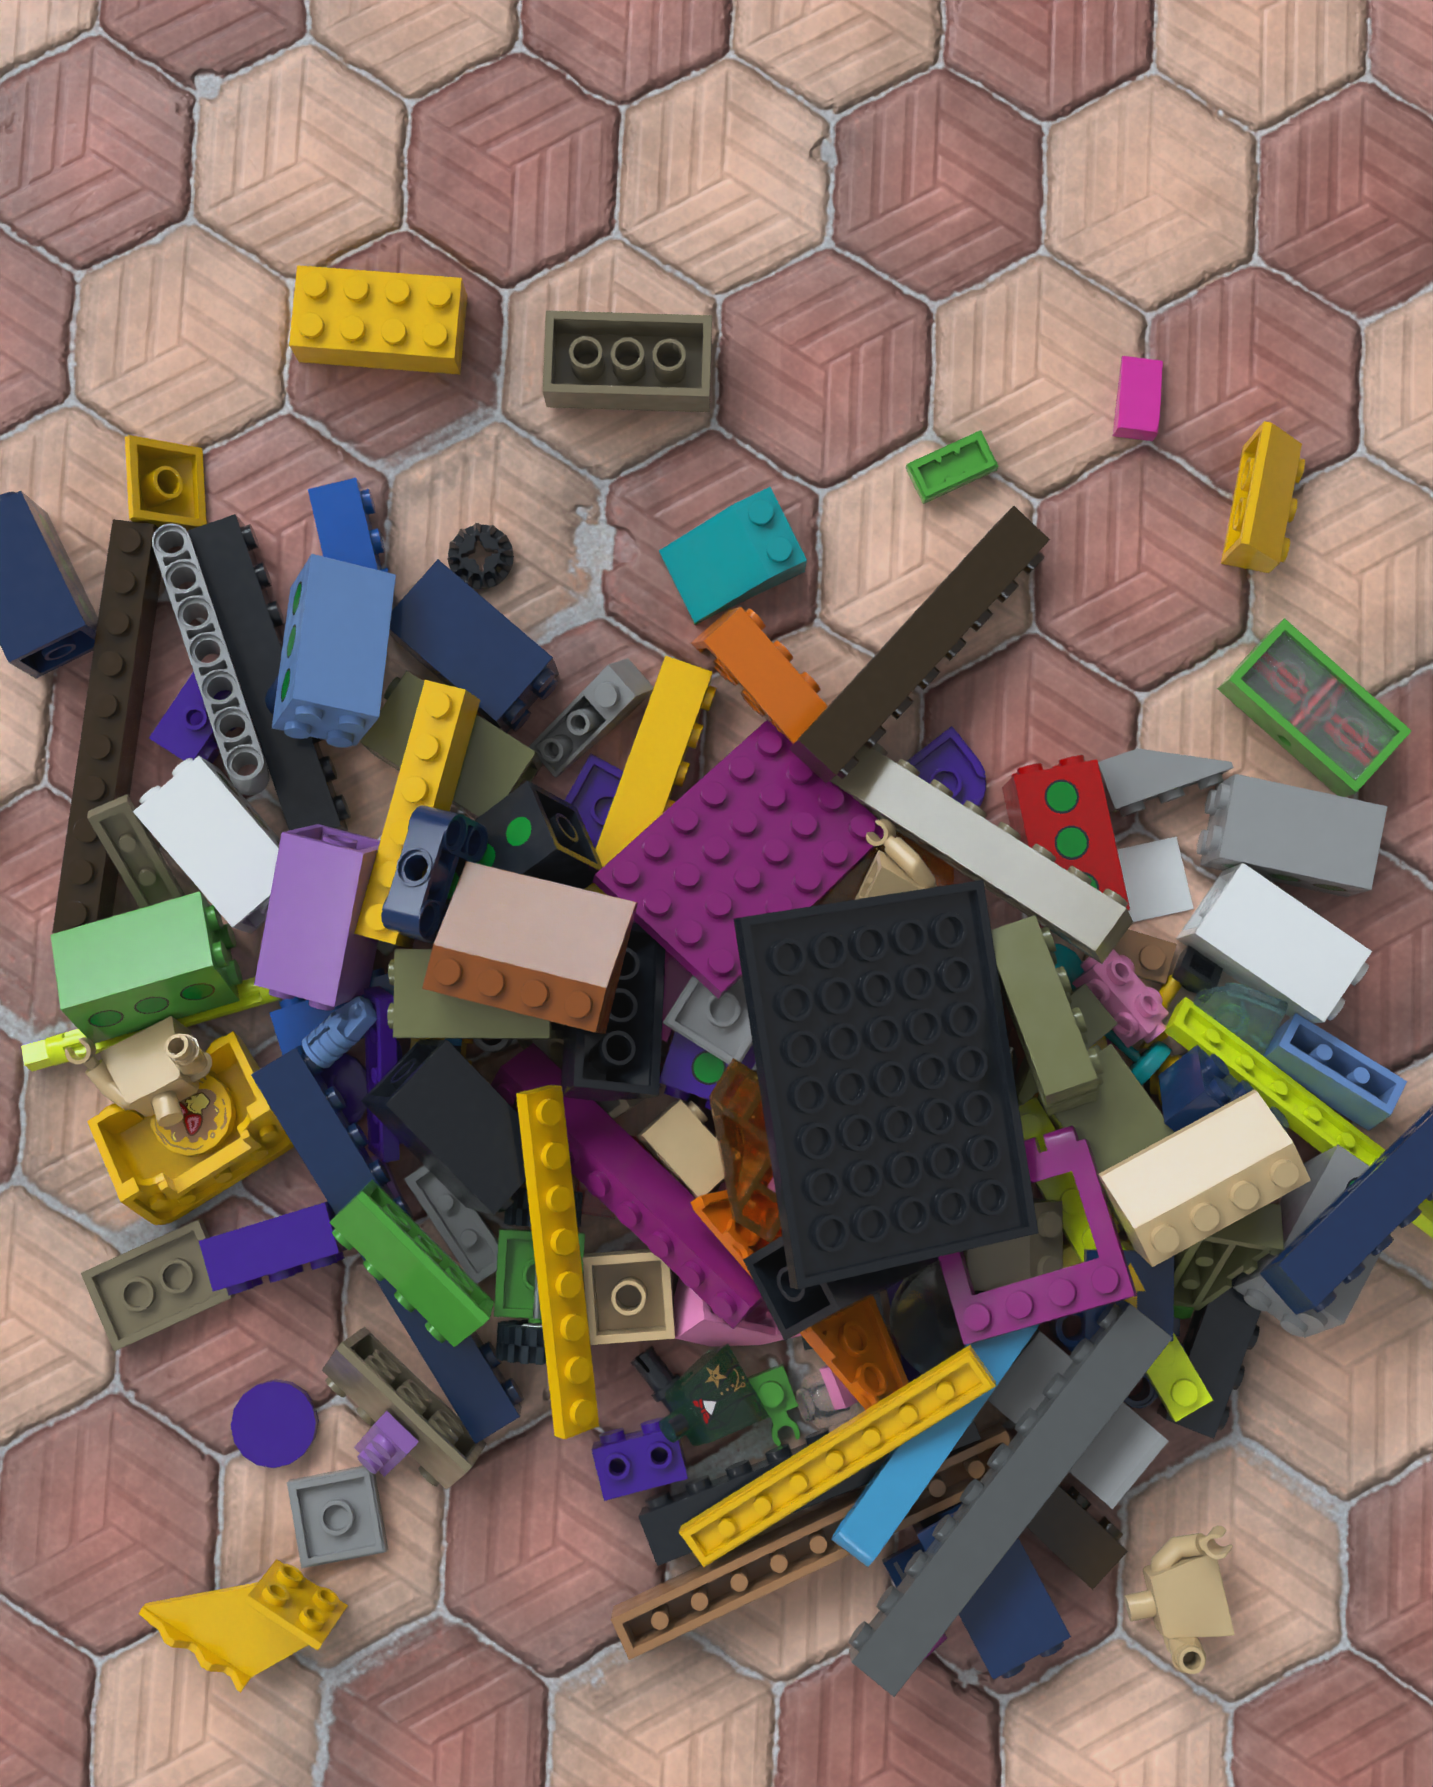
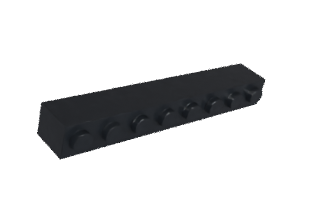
(255, 647)
(667, 1513)

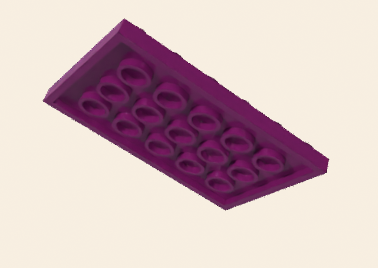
(738, 845)

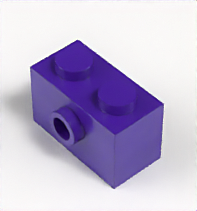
(186, 725)

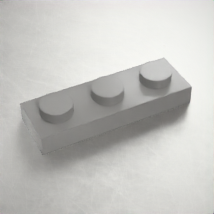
(459, 1226)

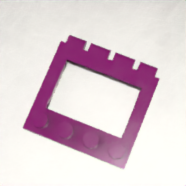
(1056, 1292)

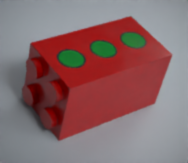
(1068, 817)

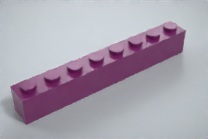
(639, 1192)

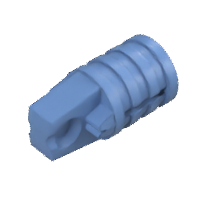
(339, 1032)

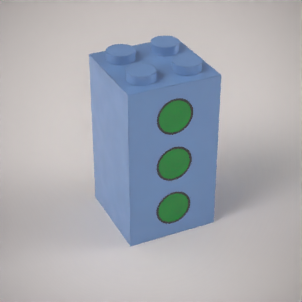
(334, 652)

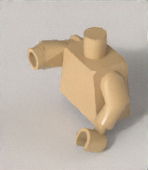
(896, 869)
(148, 1070)
(1185, 1596)

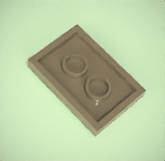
(153, 1286)

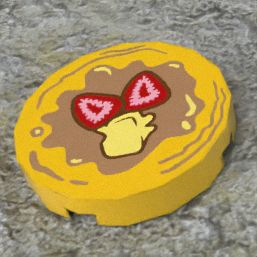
(205, 1121)

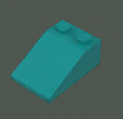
(734, 556)

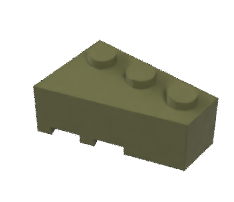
(1210, 1265)

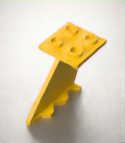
(249, 1624)

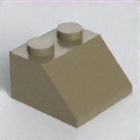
(1020, 1257)

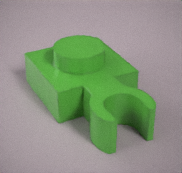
(777, 1398)

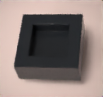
(1196, 971)

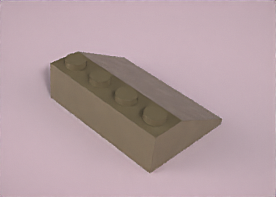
(382, 1384)

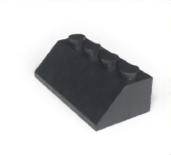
(628, 1056)

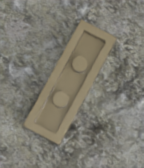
(134, 852)

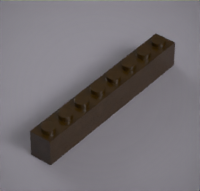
(919, 645)

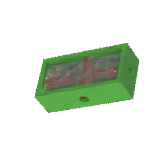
(1314, 709)

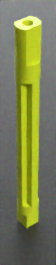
(52, 1049)

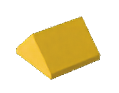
(165, 482)

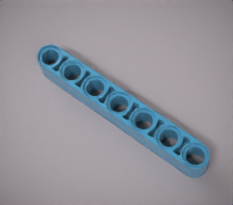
(915, 1462)

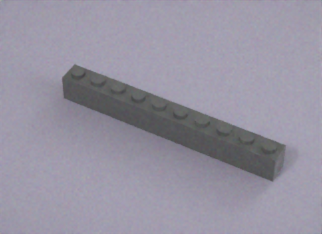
(1007, 1496)

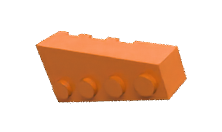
(763, 671)

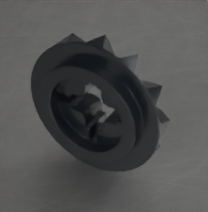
(495, 567)

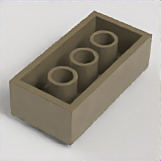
(627, 361)

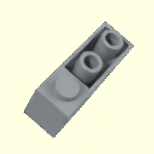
(592, 715)
(1149, 774)

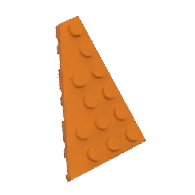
(850, 1342)

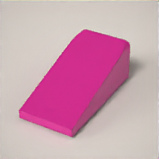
(1138, 399)

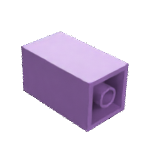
(313, 918)

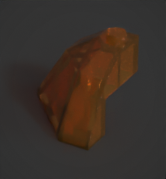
(745, 1150)

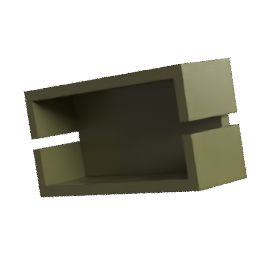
(1042, 1016)

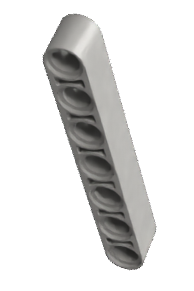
(211, 676)

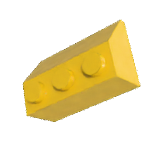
(1263, 500)

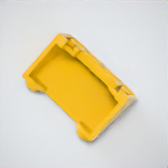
(170, 1185)

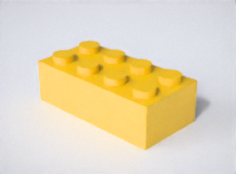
(378, 319)

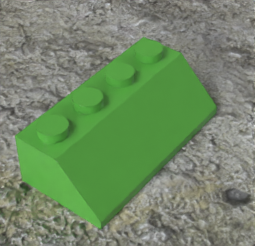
(412, 1264)

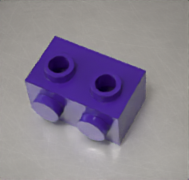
(637, 1460)

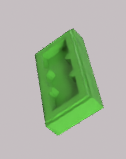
(951, 467)

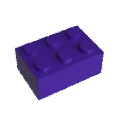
(271, 1248)

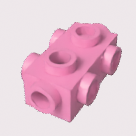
(1125, 997)

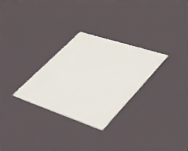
(1155, 879)

